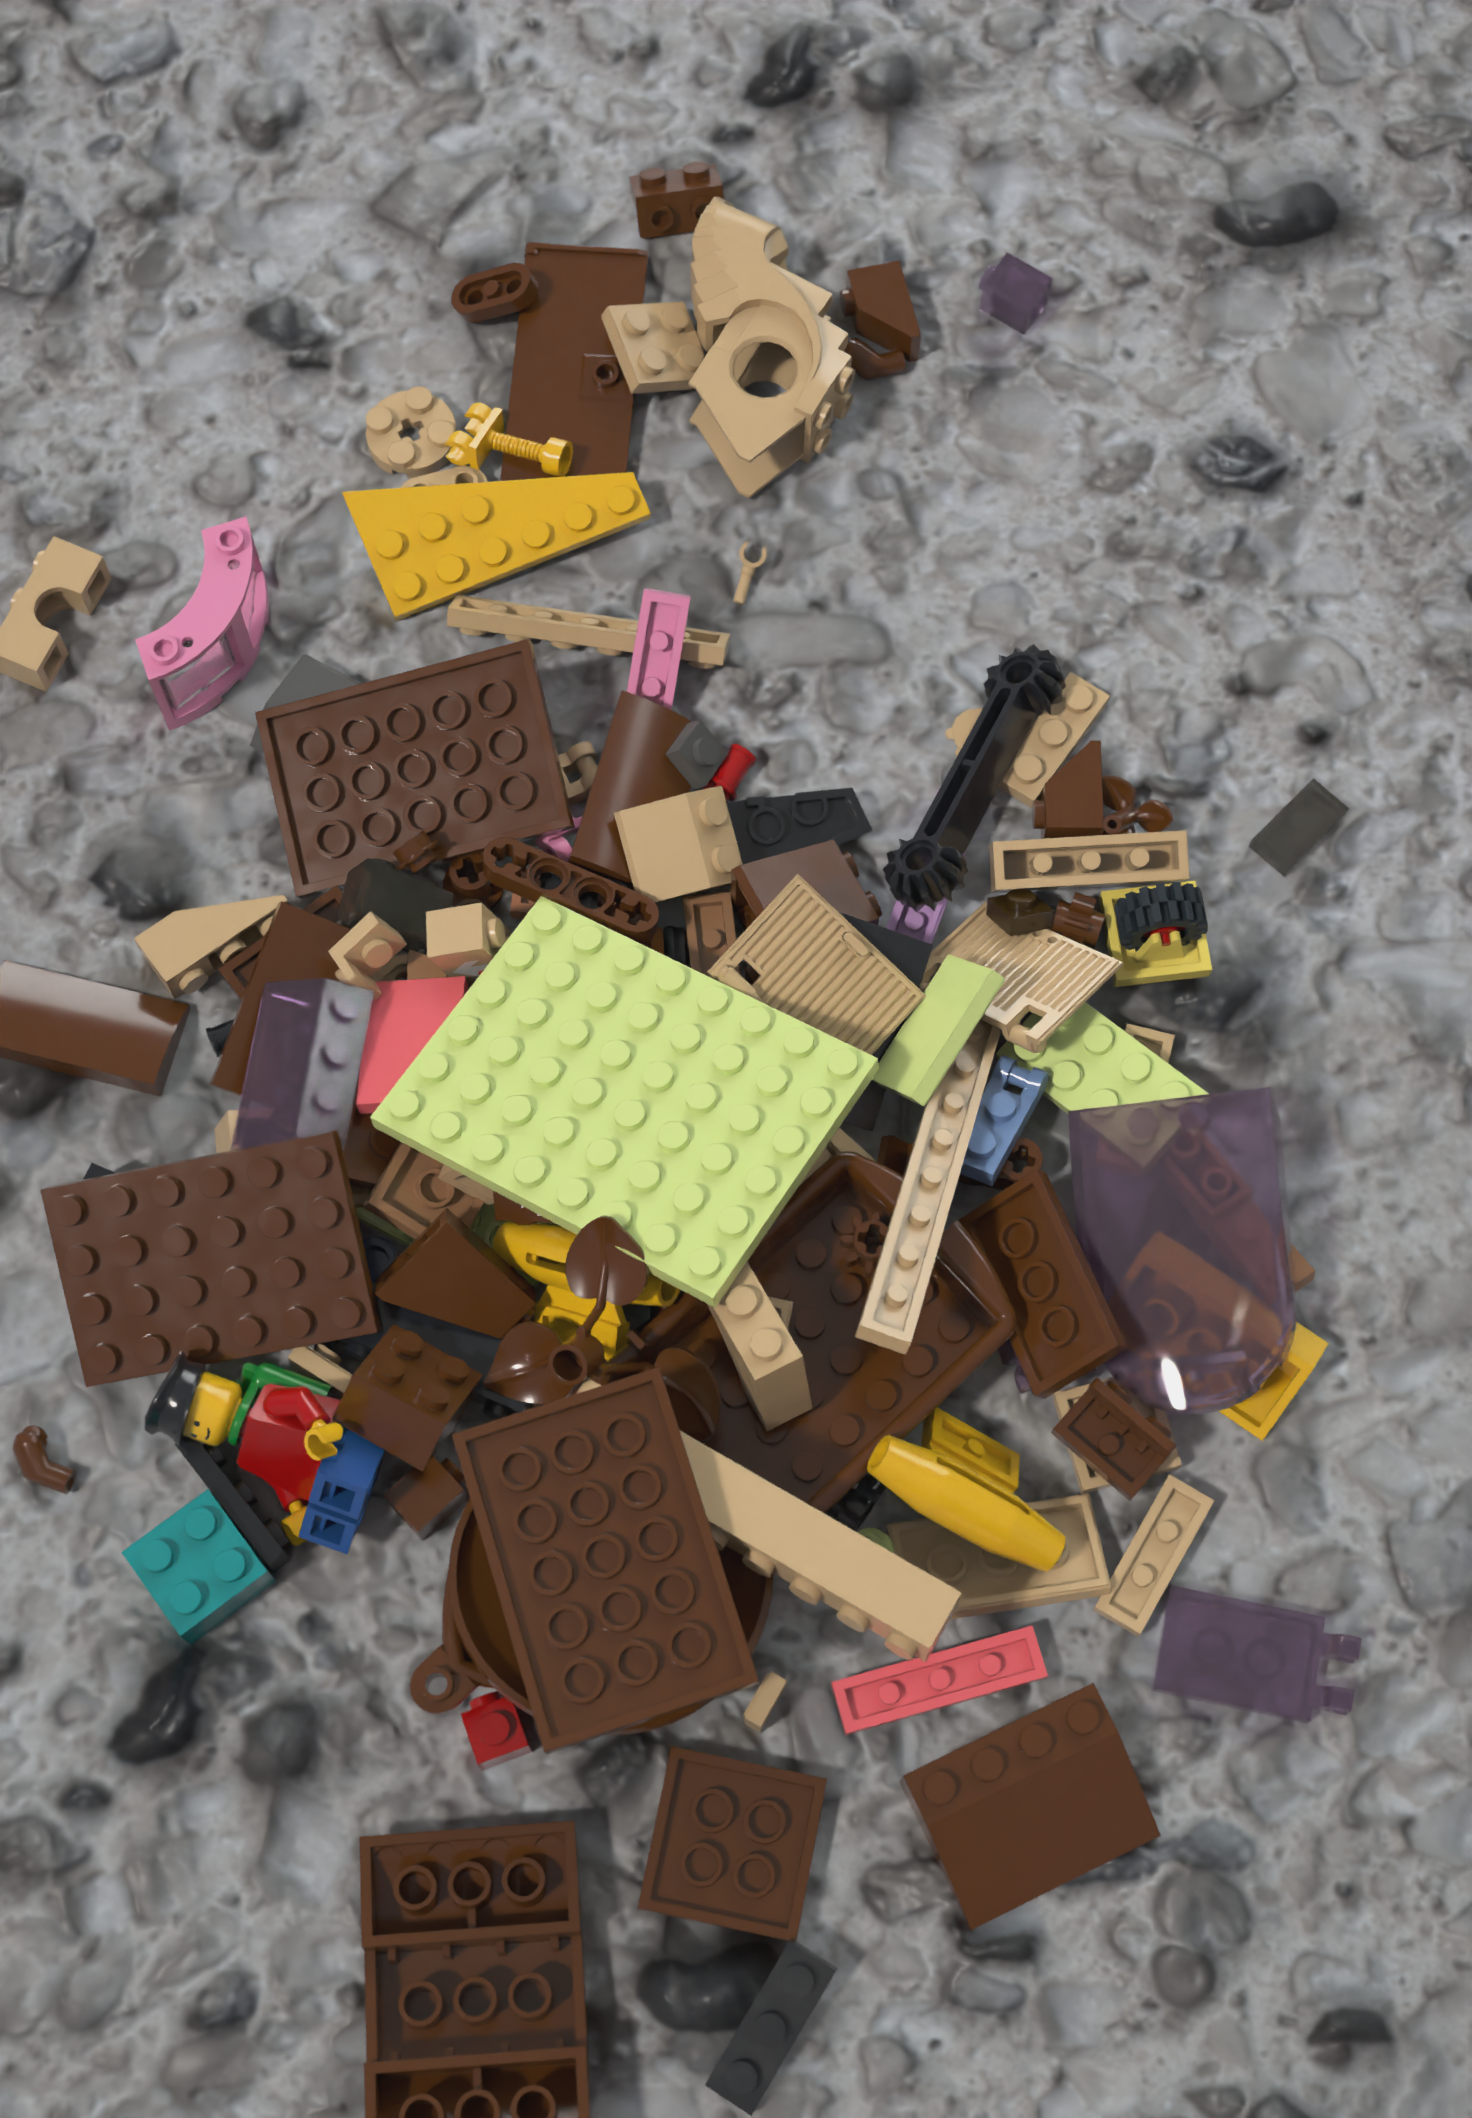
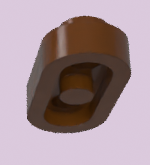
(494, 292)

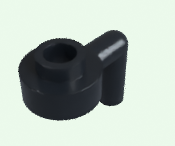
(858, 1503)

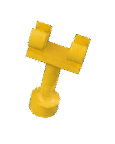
(488, 432)

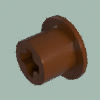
(467, 881)

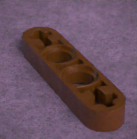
(574, 884)

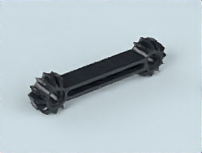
(933, 860)

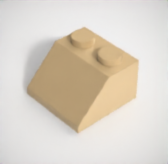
(679, 844)

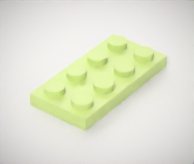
(1099, 1065)

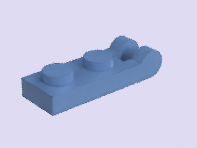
(1001, 1118)

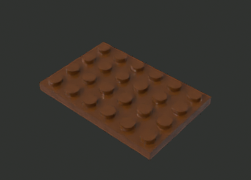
(426, 749)
(212, 1258)
(604, 1561)

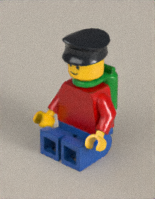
(284, 1441)

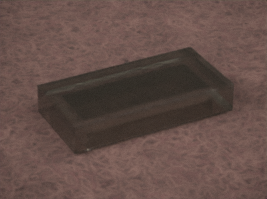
(1298, 827)

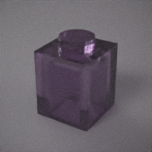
(1014, 292)

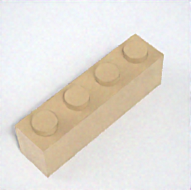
(1089, 861)

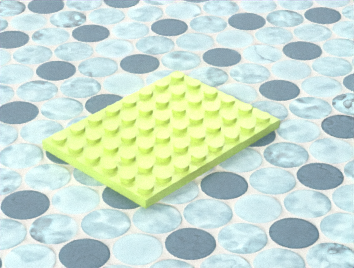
(627, 1092)

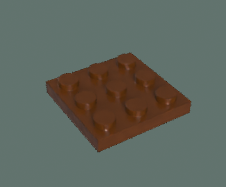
(732, 1844)

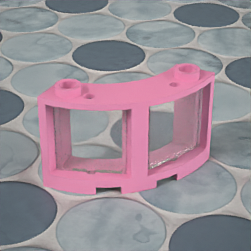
(215, 633)

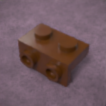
(673, 199)
(1115, 1437)

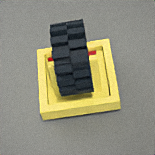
(1156, 932)

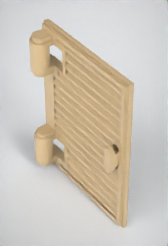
(1040, 972)
(818, 974)

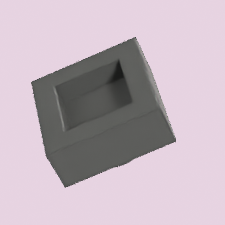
(696, 754)

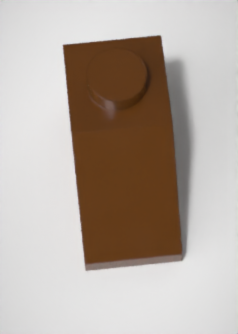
(882, 308)
(1073, 798)

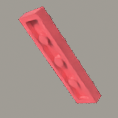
(940, 1682)

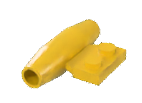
(542, 1254)
(967, 1488)

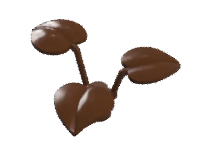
(540, 1369)

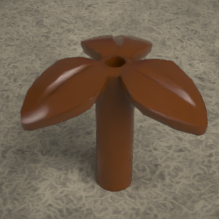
(1120, 797)

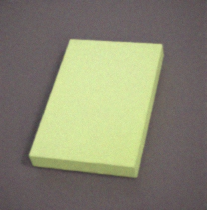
(937, 1029)

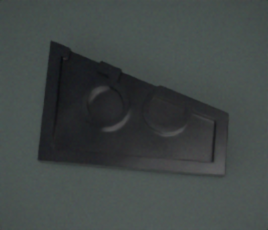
(796, 821)

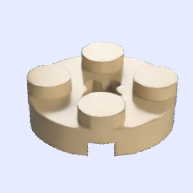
(407, 410)

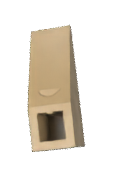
(200, 940)

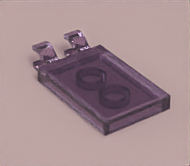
(1249, 1656)

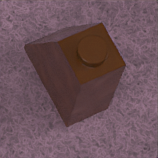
(457, 1280)

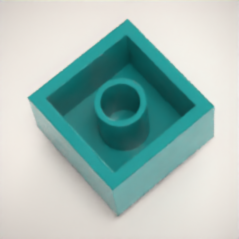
(198, 1567)

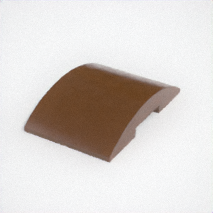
(474, 1974)

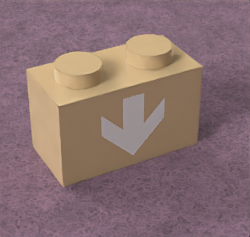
(464, 939)

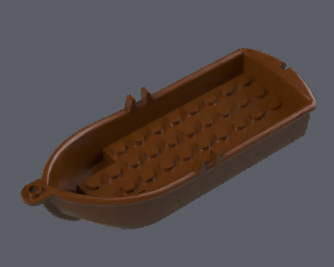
(853, 1385)

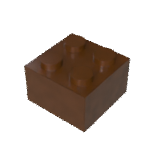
(407, 1396)

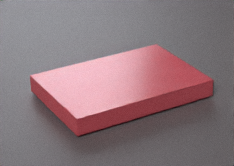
(399, 1029)

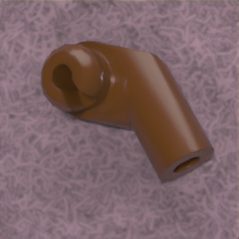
(870, 364)
(35, 1464)

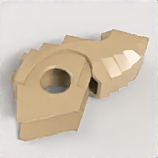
(757, 328)

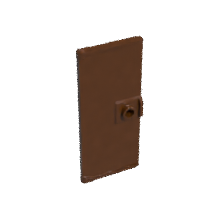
(564, 362)

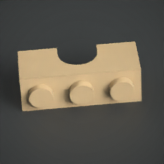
(60, 580)

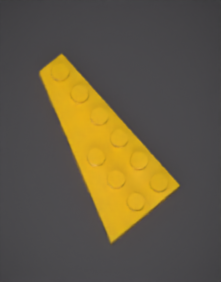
(468, 535)

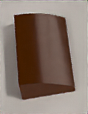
(628, 775)
(88, 1028)

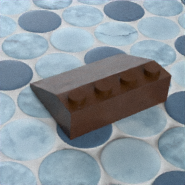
(1031, 1806)

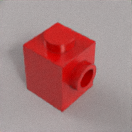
(495, 1730)

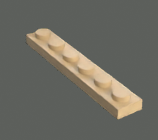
(571, 628)

